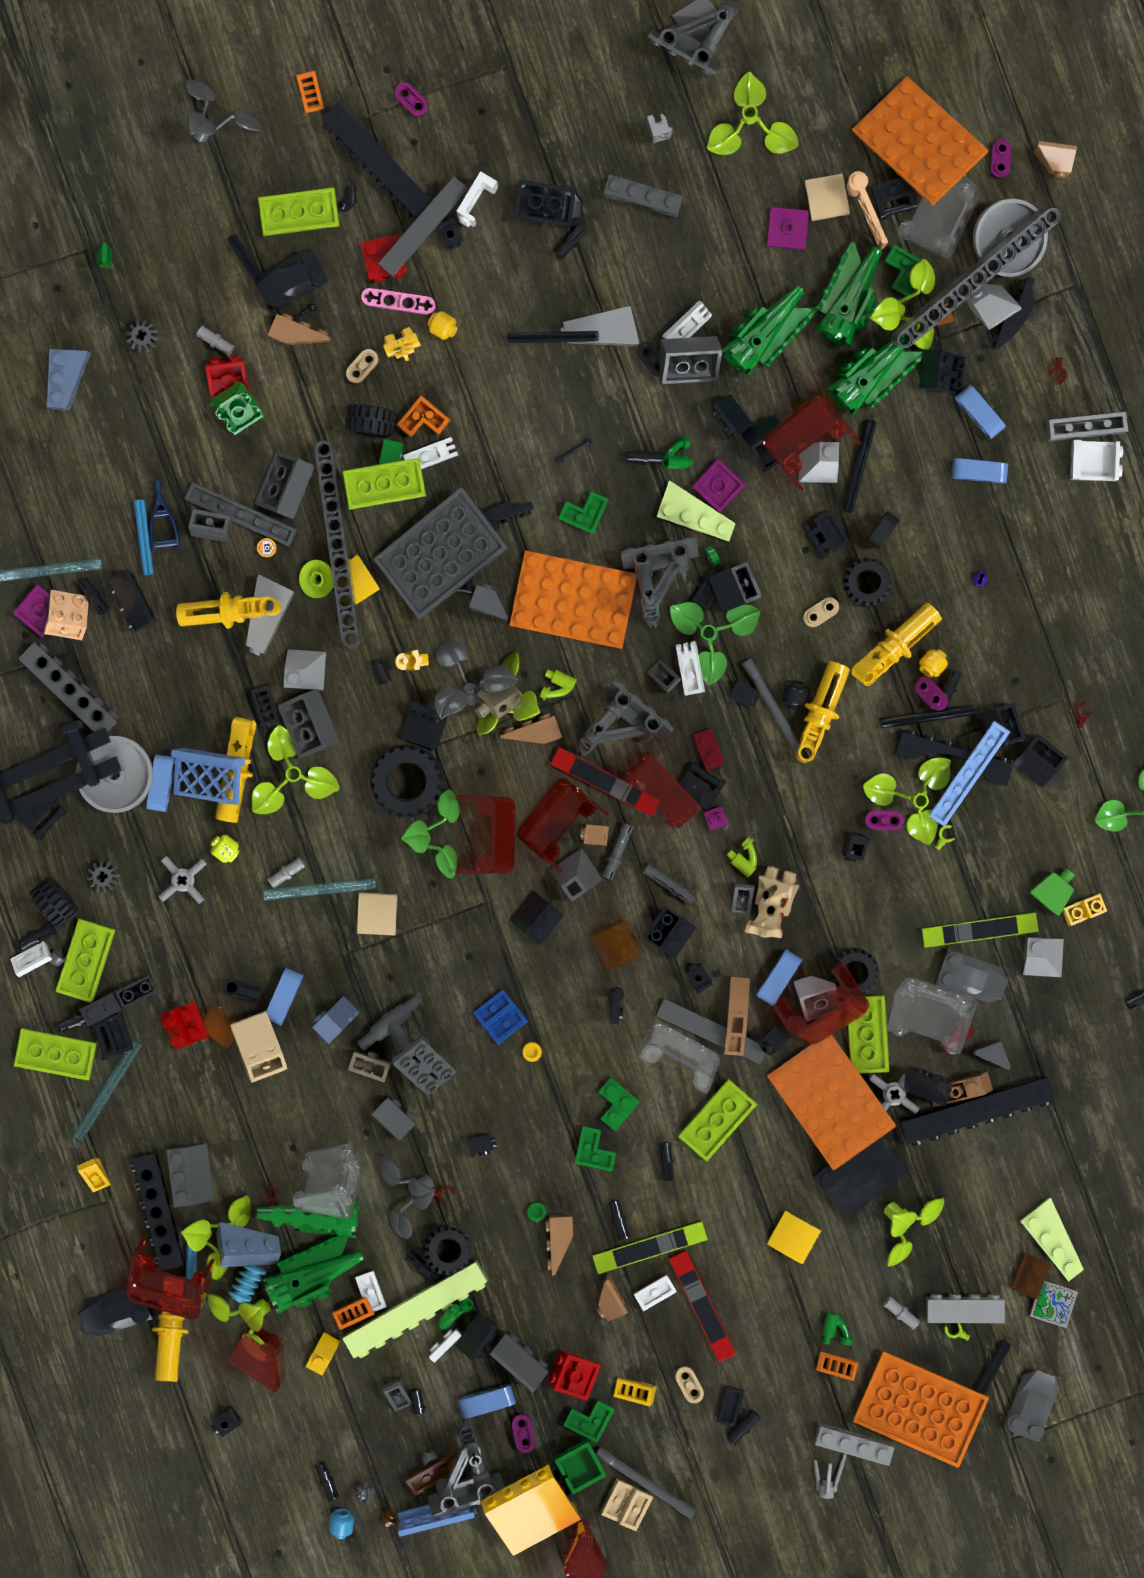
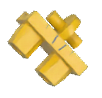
(402, 346)
(411, 661)

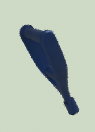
(162, 513)

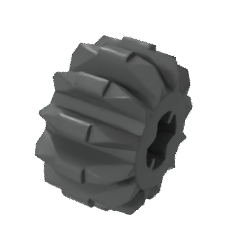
(136, 333)
(108, 881)

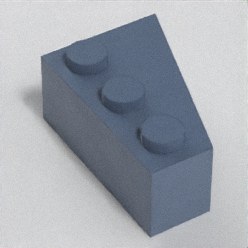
(64, 376)
(330, 1024)
(246, 1247)

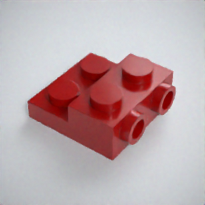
(374, 253)
(225, 374)
(184, 1025)
(573, 1375)

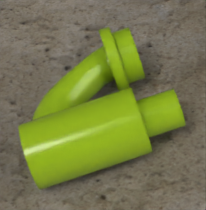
(560, 679)
(742, 864)

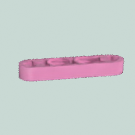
(398, 303)

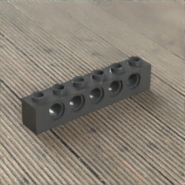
(30, 660)

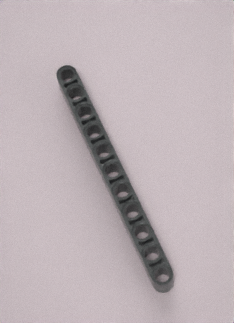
(984, 276)
(332, 536)

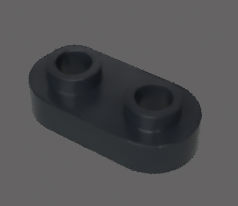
(650, 360)

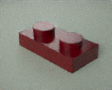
(708, 749)

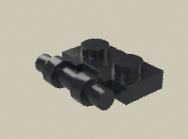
(831, 532)

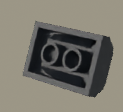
(547, 204)
(291, 279)
(112, 1313)

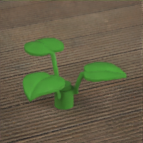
(687, 619)
(1112, 813)
(418, 837)

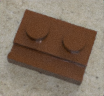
(1031, 1276)

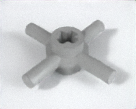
(182, 887)
(901, 1099)

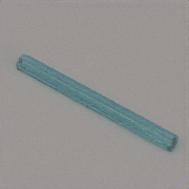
(52, 569)
(319, 889)
(106, 1092)

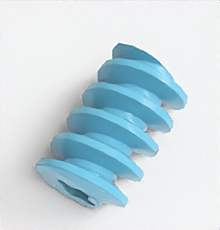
(247, 1283)

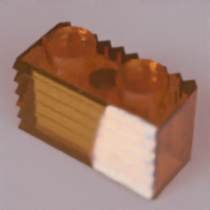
(219, 1026)

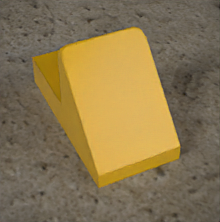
(94, 1174)
(323, 1353)

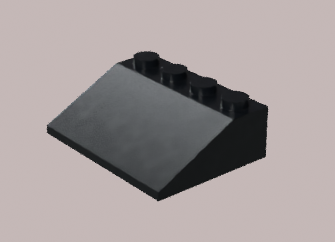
(860, 1178)

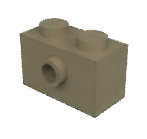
(369, 1065)

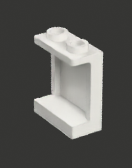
(482, 182)
(1095, 460)

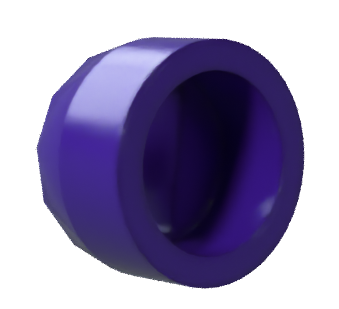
(976, 576)

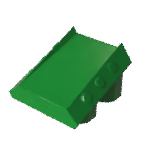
(236, 408)

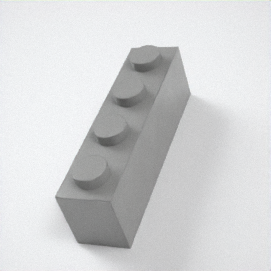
(1087, 426)
(965, 1309)
(854, 1444)

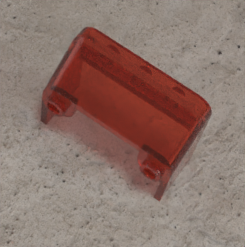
(802, 431)
(663, 790)
(553, 818)
(502, 835)
(850, 1006)
(165, 1290)
(259, 1361)
(583, 1554)

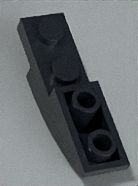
(1012, 324)
(505, 512)
(117, 1000)

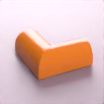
(423, 412)

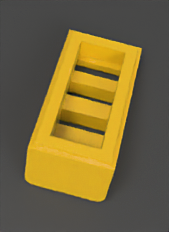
(643, 1386)

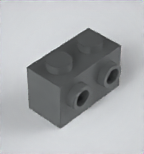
(210, 525)
(394, 1117)

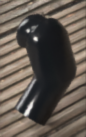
(350, 201)

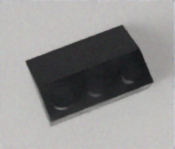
(131, 600)

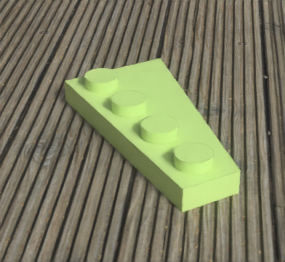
(688, 511)
(1051, 1235)

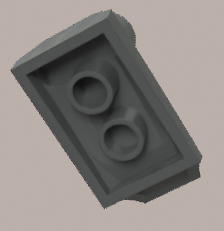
(971, 977)
(1032, 1405)

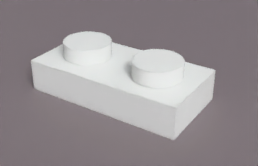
(31, 959)
(370, 1287)
(655, 1292)
(450, 1338)

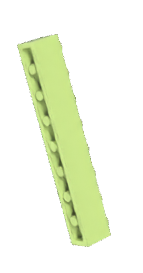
(412, 1310)

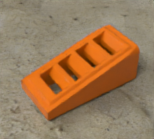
(307, 75)
(340, 1320)
(854, 1365)

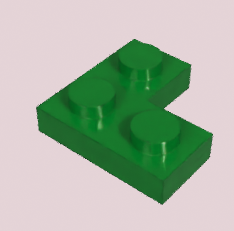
(904, 263)
(586, 518)
(622, 1103)
(589, 1153)
(592, 1425)

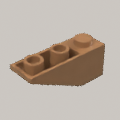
(293, 333)
(540, 732)
(595, 834)
(969, 1087)
(560, 1237)

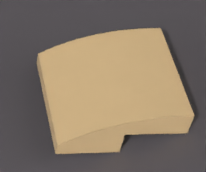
(827, 197)
(377, 913)
(626, 1504)

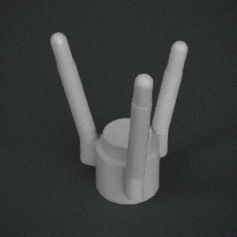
(827, 1488)

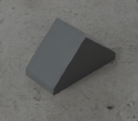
(664, 676)
(742, 898)
(994, 1053)
(397, 1394)

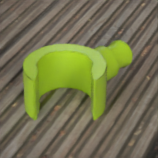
(941, 842)
(960, 1333)

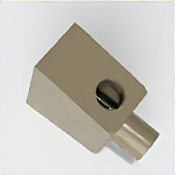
(497, 702)

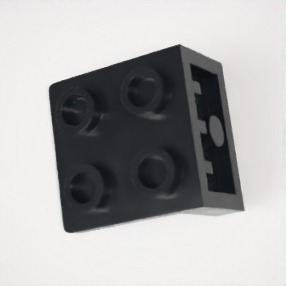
(423, 726)

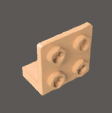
(67, 615)

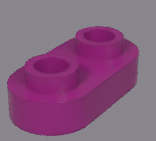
(411, 100)
(1000, 158)
(930, 693)
(884, 820)
(523, 1432)

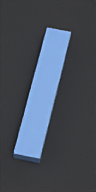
(969, 773)

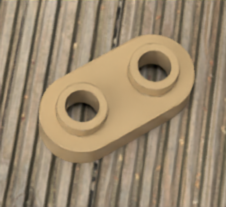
(362, 366)
(821, 612)
(689, 1384)

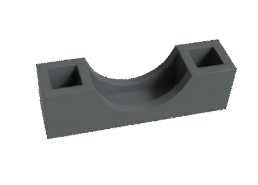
(654, 198)

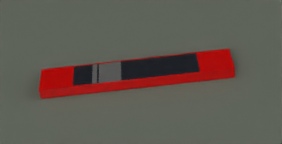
(603, 781)
(702, 1306)

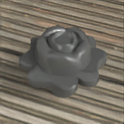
(363, 1492)

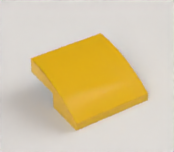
(363, 582)
(794, 1237)

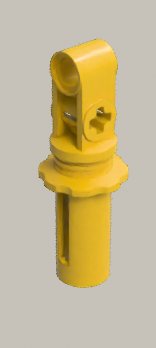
(231, 610)
(896, 644)
(819, 717)
(241, 734)
(168, 1350)

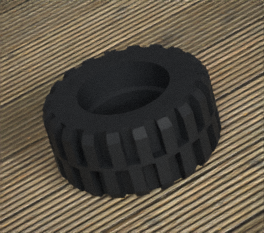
(380, 781)

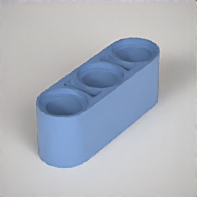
(980, 411)
(979, 470)
(161, 783)
(779, 977)
(284, 996)
(486, 1401)

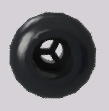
(795, 694)

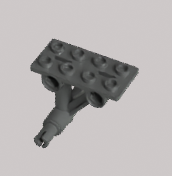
(691, 48)
(650, 558)
(629, 707)
(416, 1058)
(457, 1495)

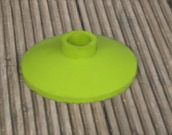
(309, 579)

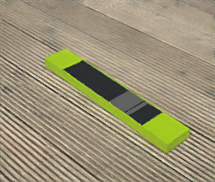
(980, 930)
(650, 1247)

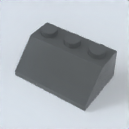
(689, 359)
(284, 484)
(487, 602)
(308, 723)
(190, 1174)
(519, 1360)

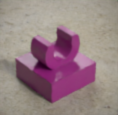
(715, 818)

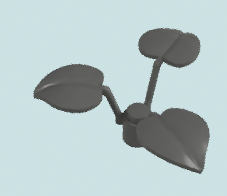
(200, 126)
(451, 701)
(420, 1190)

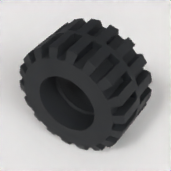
(370, 420)
(879, 570)
(53, 902)
(867, 960)
(430, 1250)

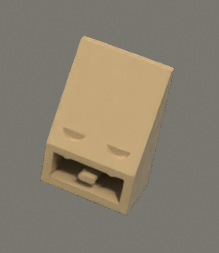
(258, 1047)

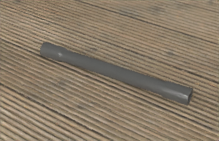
(754, 675)
(678, 1504)

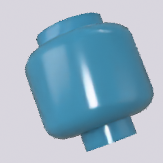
(341, 1523)

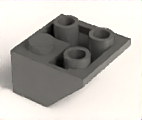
(577, 875)

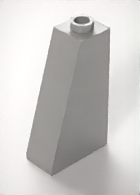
(614, 327)
(263, 629)

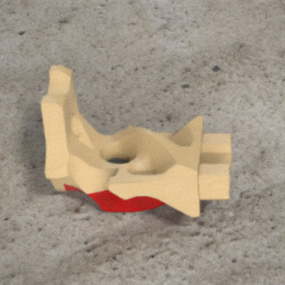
(780, 897)

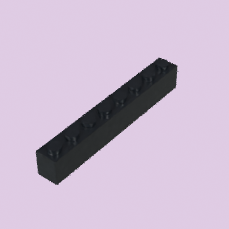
(375, 161)
(977, 1110)

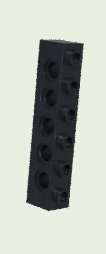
(175, 1257)

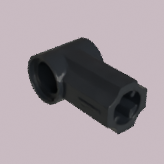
(244, 990)

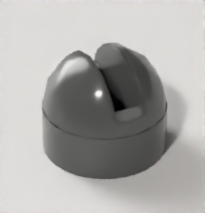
(57, 958)
(429, 1457)

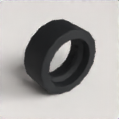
(883, 529)

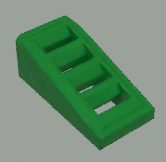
(104, 256)

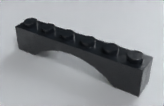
(913, 747)

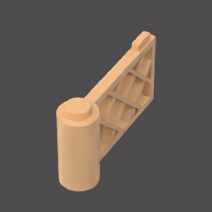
(856, 187)

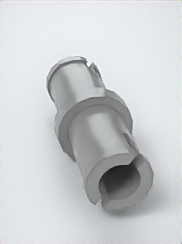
(215, 341)
(286, 872)
(901, 1313)

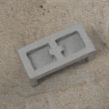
(658, 131)

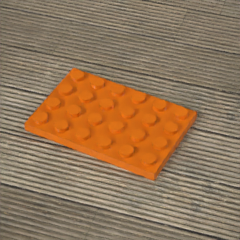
(920, 140)
(573, 599)
(831, 1101)
(920, 1409)

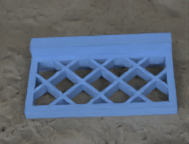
(212, 760)
(421, 1519)

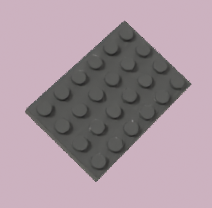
(441, 553)

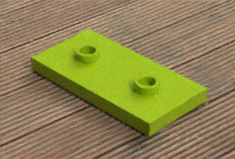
(298, 212)
(384, 483)
(85, 960)
(870, 1039)
(55, 1054)
(717, 1120)

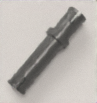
(614, 858)
(667, 882)

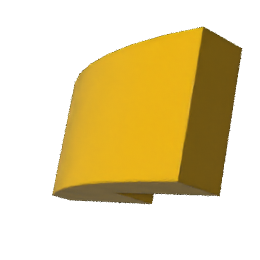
(1084, 909)

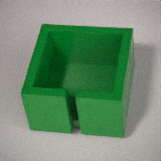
(581, 1466)

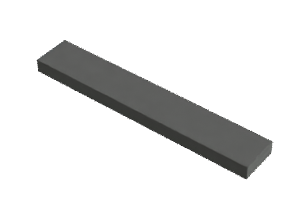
(423, 226)
(241, 514)
(705, 1028)

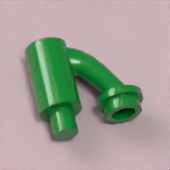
(671, 461)
(454, 1312)
(830, 1324)

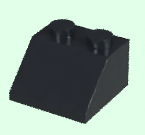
(754, 441)
(537, 918)

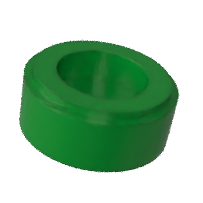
(711, 555)
(536, 1211)

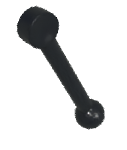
(312, 307)
(587, 442)

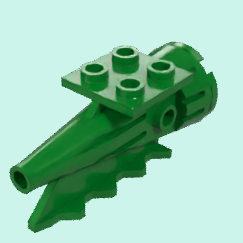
(849, 297)
(770, 331)
(871, 375)
(309, 1221)
(313, 1270)

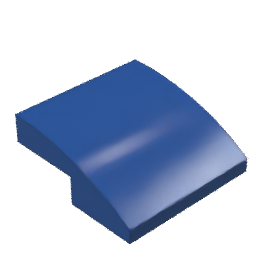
(500, 1017)

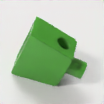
(1054, 891)

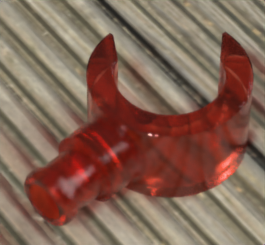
(1058, 367)
(1081, 719)
(437, 1193)
(271, 1201)

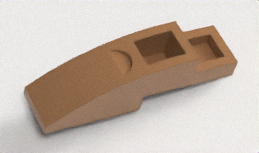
(737, 1016)

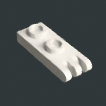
(689, 322)
(433, 453)
(690, 668)

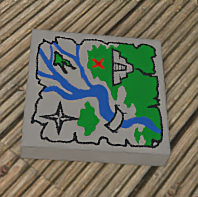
(1054, 1304)

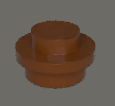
(388, 1518)

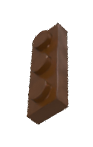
(430, 1474)

